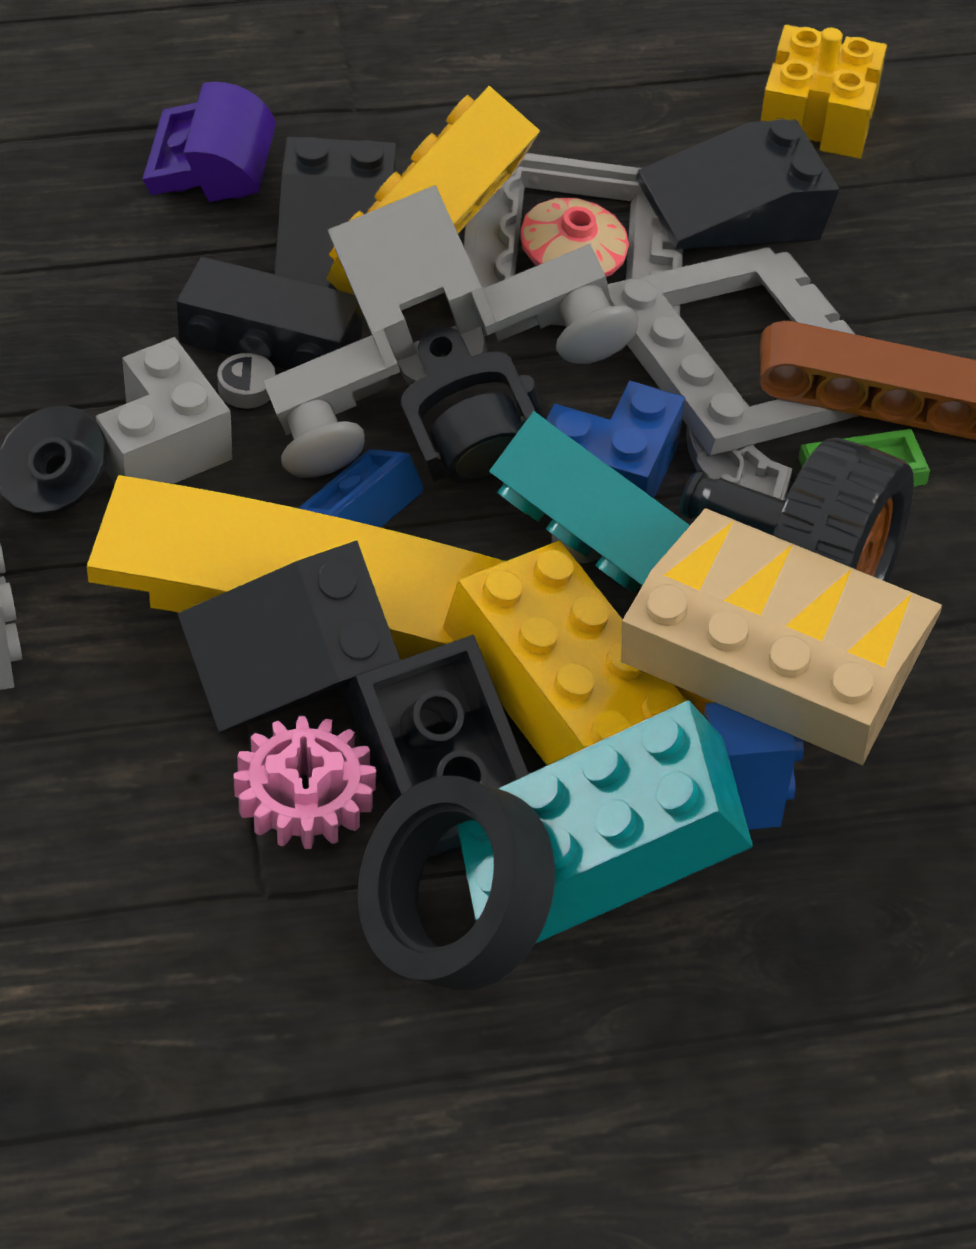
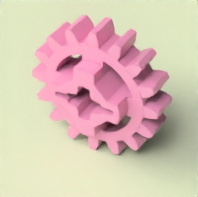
(337, 778)

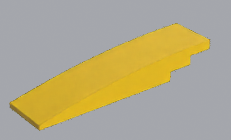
(204, 542)

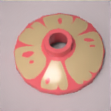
(569, 224)

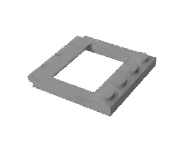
(494, 231)
(685, 368)

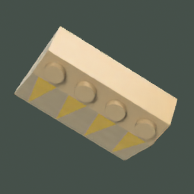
(777, 633)

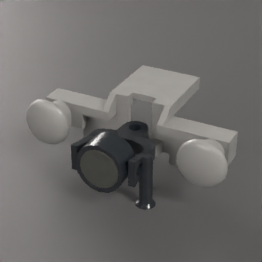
(400, 260)

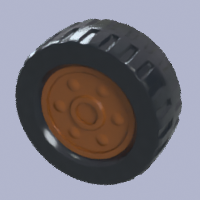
(842, 505)

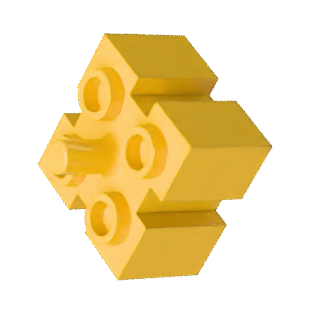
(825, 86)

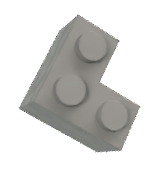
(170, 419)

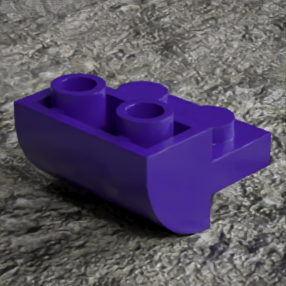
(212, 144)

